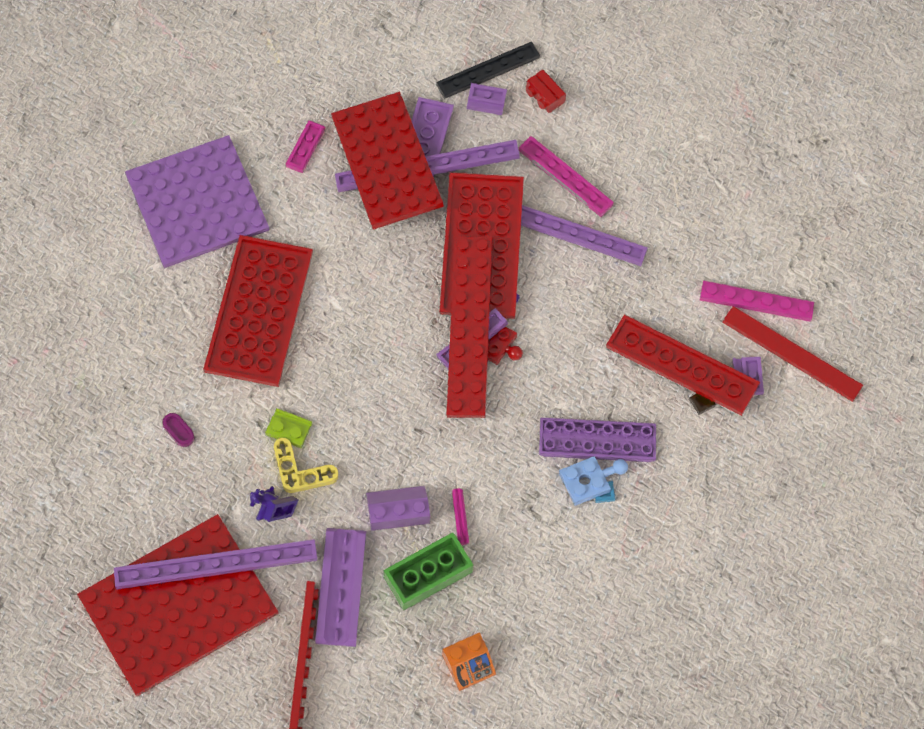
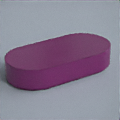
(178, 429)

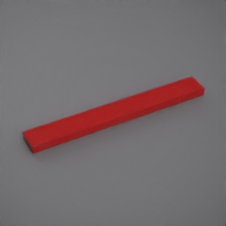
(792, 353)

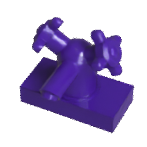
(272, 506)

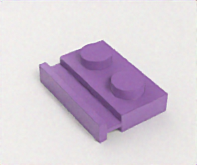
(486, 99)
(751, 367)

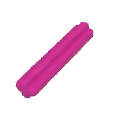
(460, 516)

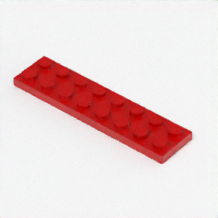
(683, 365)

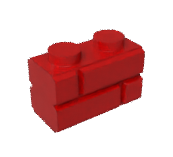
(545, 91)

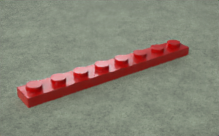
(304, 653)

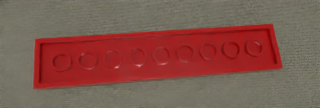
(469, 327)

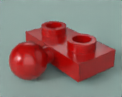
(501, 344)

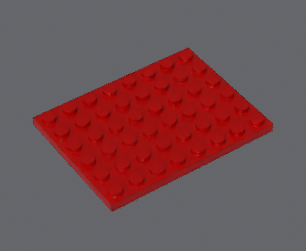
(176, 623)

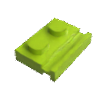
(289, 427)

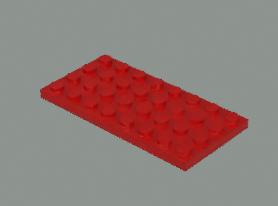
(386, 160)
(485, 208)
(258, 311)

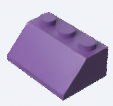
(398, 508)

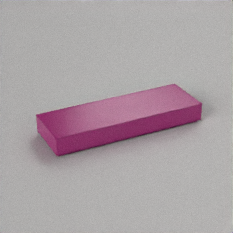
(305, 146)

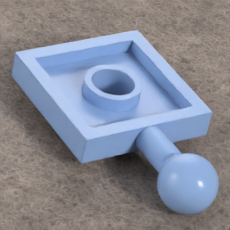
(590, 469)

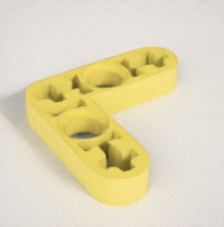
(299, 476)

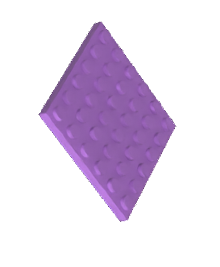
(196, 201)

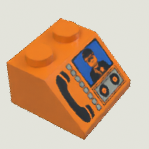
(468, 661)

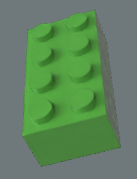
(428, 571)

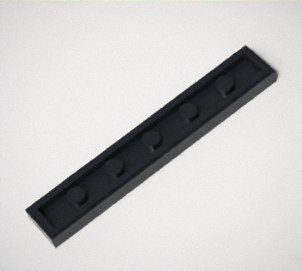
(488, 70)

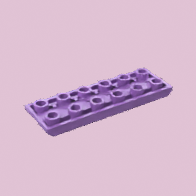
(597, 438)
(340, 587)

